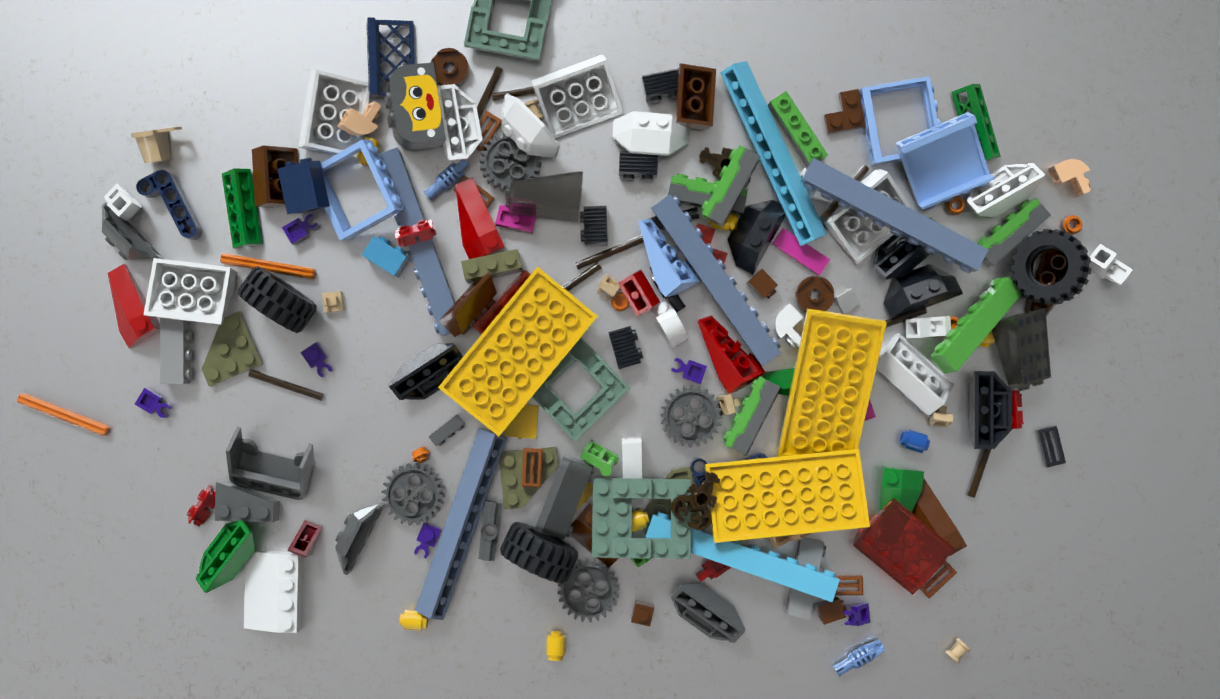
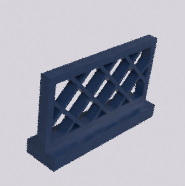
(374, 52)

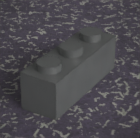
(447, 430)

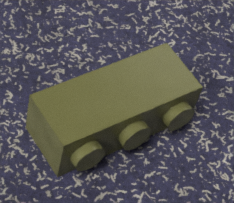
(495, 264)

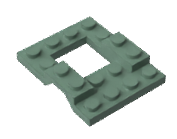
(523, 47)
(613, 389)
(614, 519)

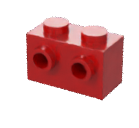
(639, 292)

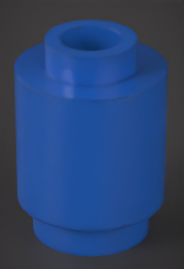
(914, 441)

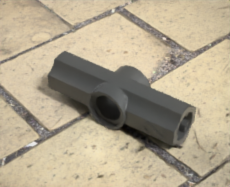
(488, 543)

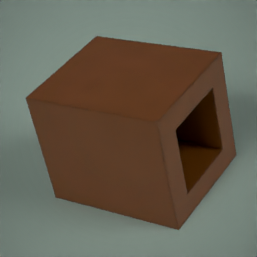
(762, 284)
(831, 611)
(642, 613)

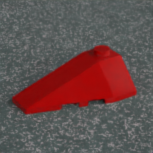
(476, 224)
(130, 307)
(731, 362)

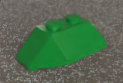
(225, 556)

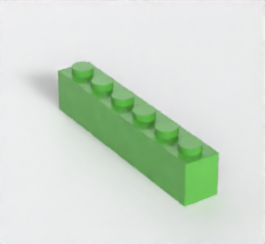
(975, 325)

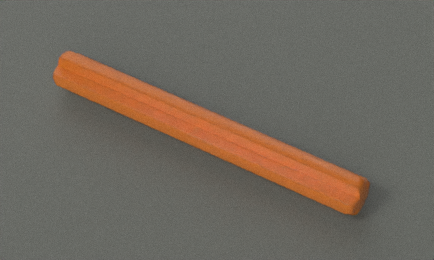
(267, 265)
(63, 414)

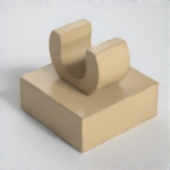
(608, 285)
(333, 302)
(728, 404)
(940, 418)

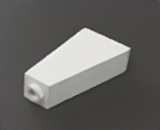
(632, 464)

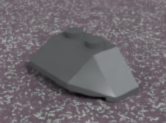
(126, 238)
(356, 533)
(708, 612)

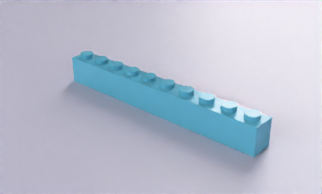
(773, 152)
(753, 560)

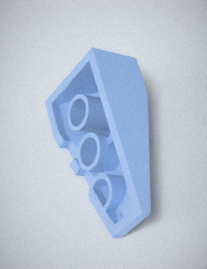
(668, 269)

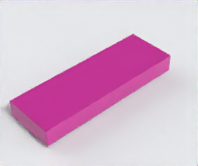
(803, 254)

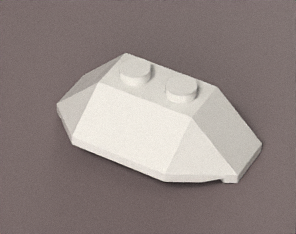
(460, 123)
(527, 129)
(650, 133)
(1009, 188)

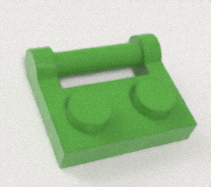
(593, 455)

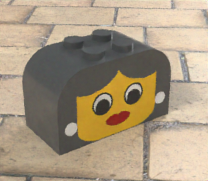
(415, 107)

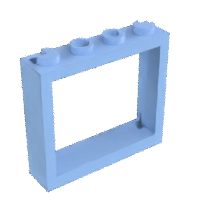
(930, 109)
(384, 182)

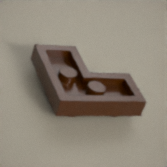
(851, 115)

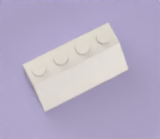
(914, 374)

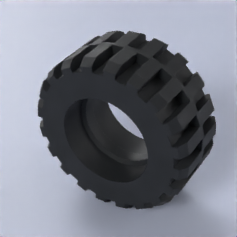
(1028, 252)
(277, 299)
(539, 553)

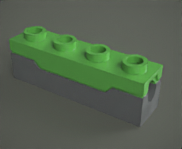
(796, 128)
(731, 185)
(696, 191)
(1011, 232)
(752, 416)

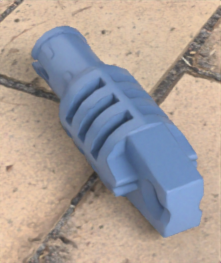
(446, 179)
(860, 657)

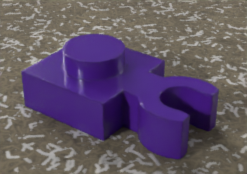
(297, 229)
(315, 357)
(692, 371)
(151, 402)
(428, 537)
(858, 615)

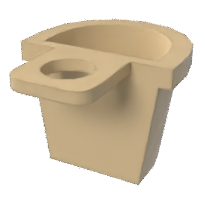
(154, 144)

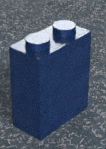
(303, 186)

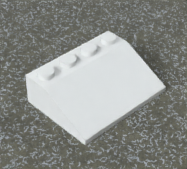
(577, 96)
(325, 106)
(858, 234)
(189, 291)
(274, 592)

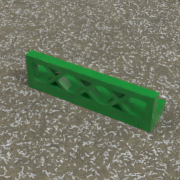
(983, 124)
(243, 206)

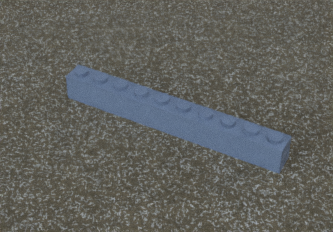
(894, 215)
(423, 253)
(716, 280)
(460, 524)

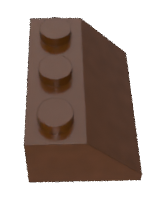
(695, 96)
(265, 173)
(469, 306)
(583, 532)

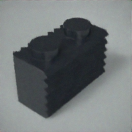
(660, 85)
(637, 165)
(594, 226)
(625, 347)

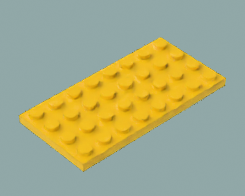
(518, 351)
(831, 383)
(788, 496)

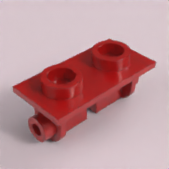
(406, 234)
(1017, 416)
(198, 512)

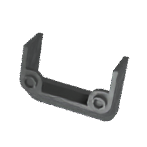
(266, 471)
(564, 497)

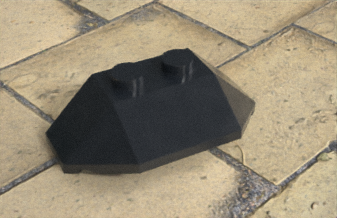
(754, 233)
(898, 257)
(920, 290)
(425, 372)
(989, 410)

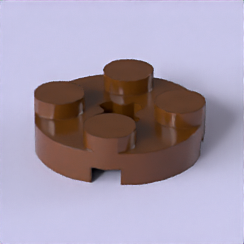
(457, 59)
(814, 283)

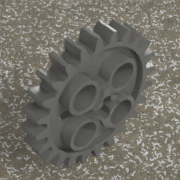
(504, 177)
(699, 431)
(423, 507)
(580, 605)

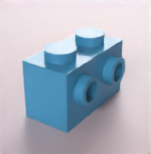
(386, 256)

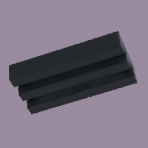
(1050, 446)

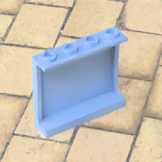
(944, 161)

